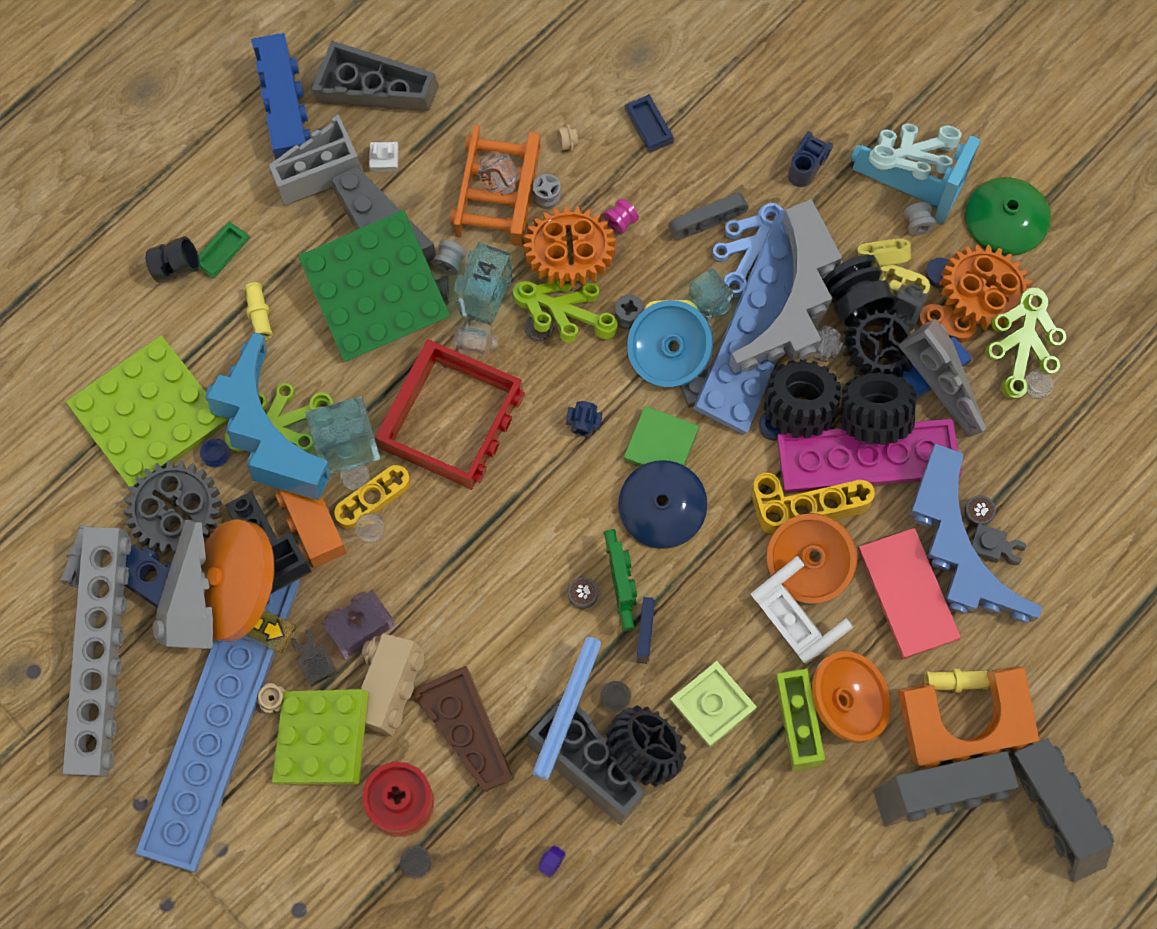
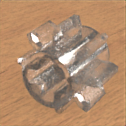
(830, 344)

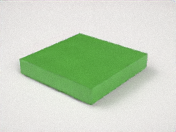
(660, 438)

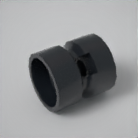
(171, 260)

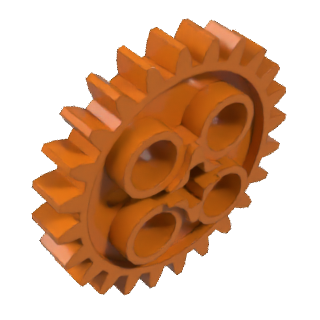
(591, 246)
(981, 285)

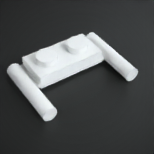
(791, 618)

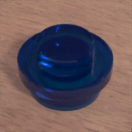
(214, 453)

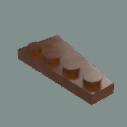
(462, 718)

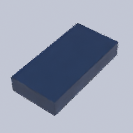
(649, 123)
(645, 630)

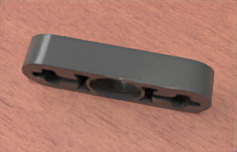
(708, 216)

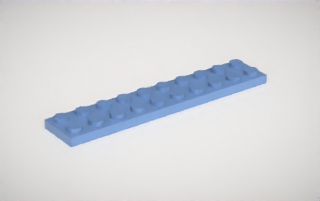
(209, 746)

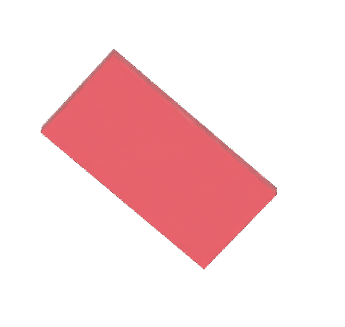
(909, 593)

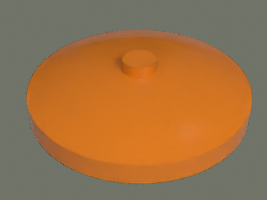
(239, 577)

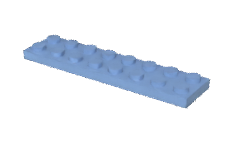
(736, 396)

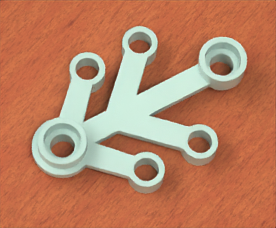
(886, 157)

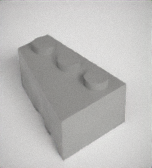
(313, 164)

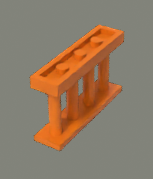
(519, 200)

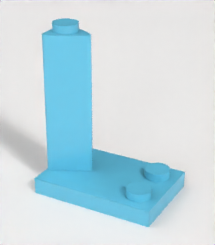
(932, 190)

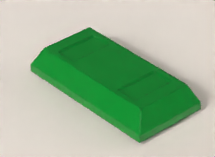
(222, 249)

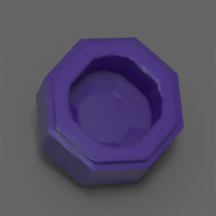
(551, 861)

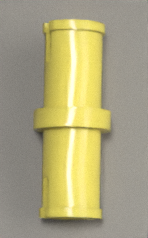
(258, 310)
(957, 680)

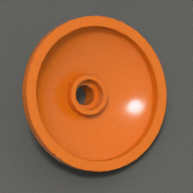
(821, 578)
(851, 696)

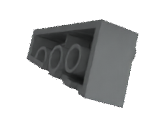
(368, 204)
(589, 767)
(946, 787)
(1064, 808)

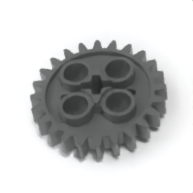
(190, 487)

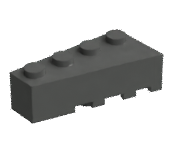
(371, 80)

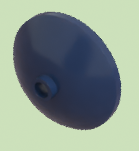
(662, 525)

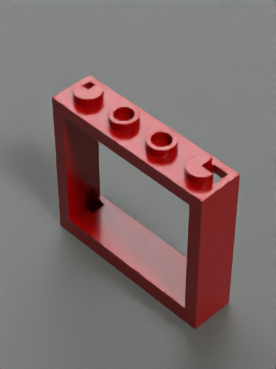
(432, 353)

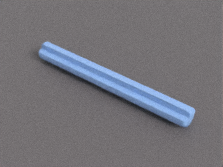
(566, 708)

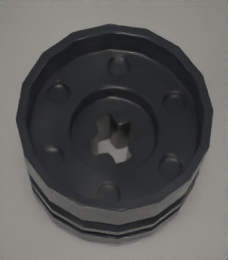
(857, 287)

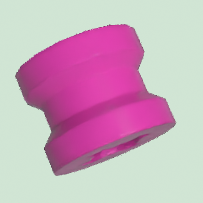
(621, 216)

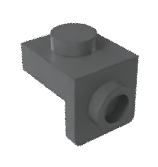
(910, 302)

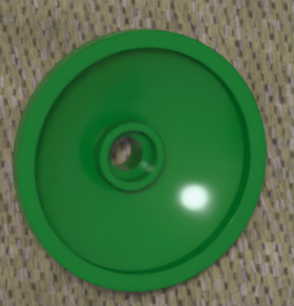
(1000, 227)

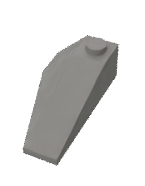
(940, 366)
(182, 612)

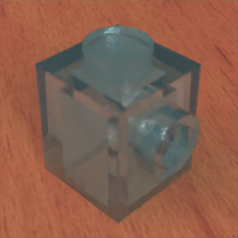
(711, 294)

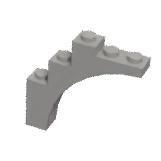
(793, 329)

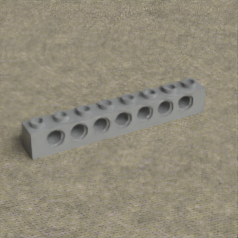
(82, 697)

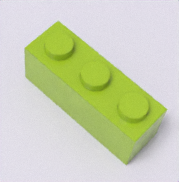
(799, 720)

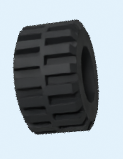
(878, 408)
(798, 415)

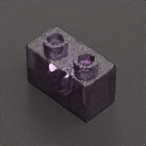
(349, 637)

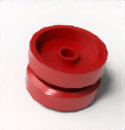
(393, 781)

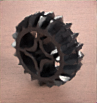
(859, 338)
(646, 746)

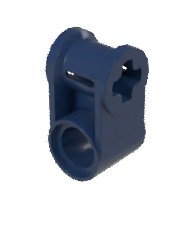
(811, 156)

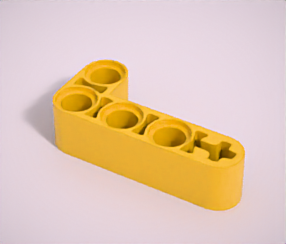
(811, 500)

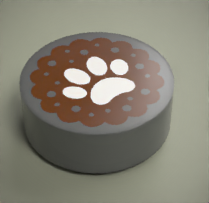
(979, 510)
(583, 593)

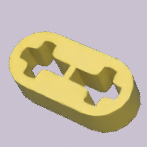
(887, 251)
(906, 277)

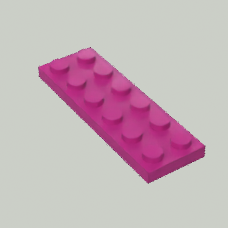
(840, 459)

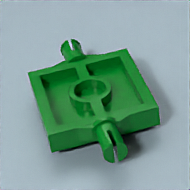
(620, 570)

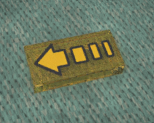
(272, 631)

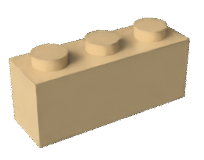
(391, 682)

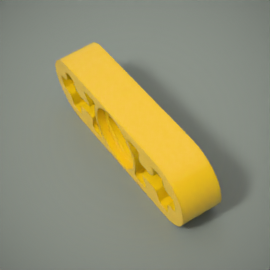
(374, 484)

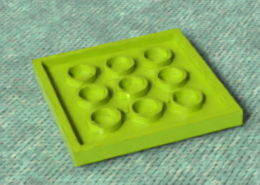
(146, 411)

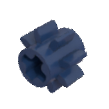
(584, 418)

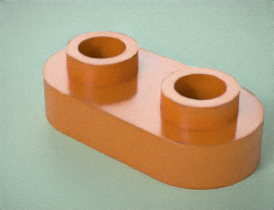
(949, 321)

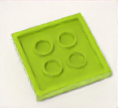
(320, 737)

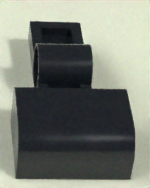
(288, 558)

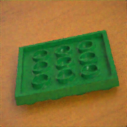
(374, 285)

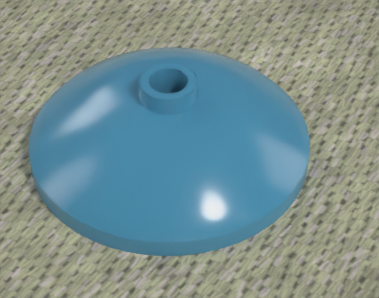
(652, 339)

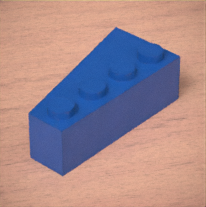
(280, 93)

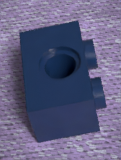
(139, 565)

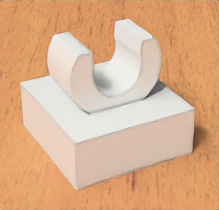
(384, 157)

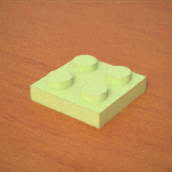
(713, 704)

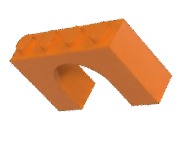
(1010, 726)

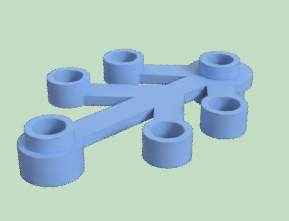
(752, 244)

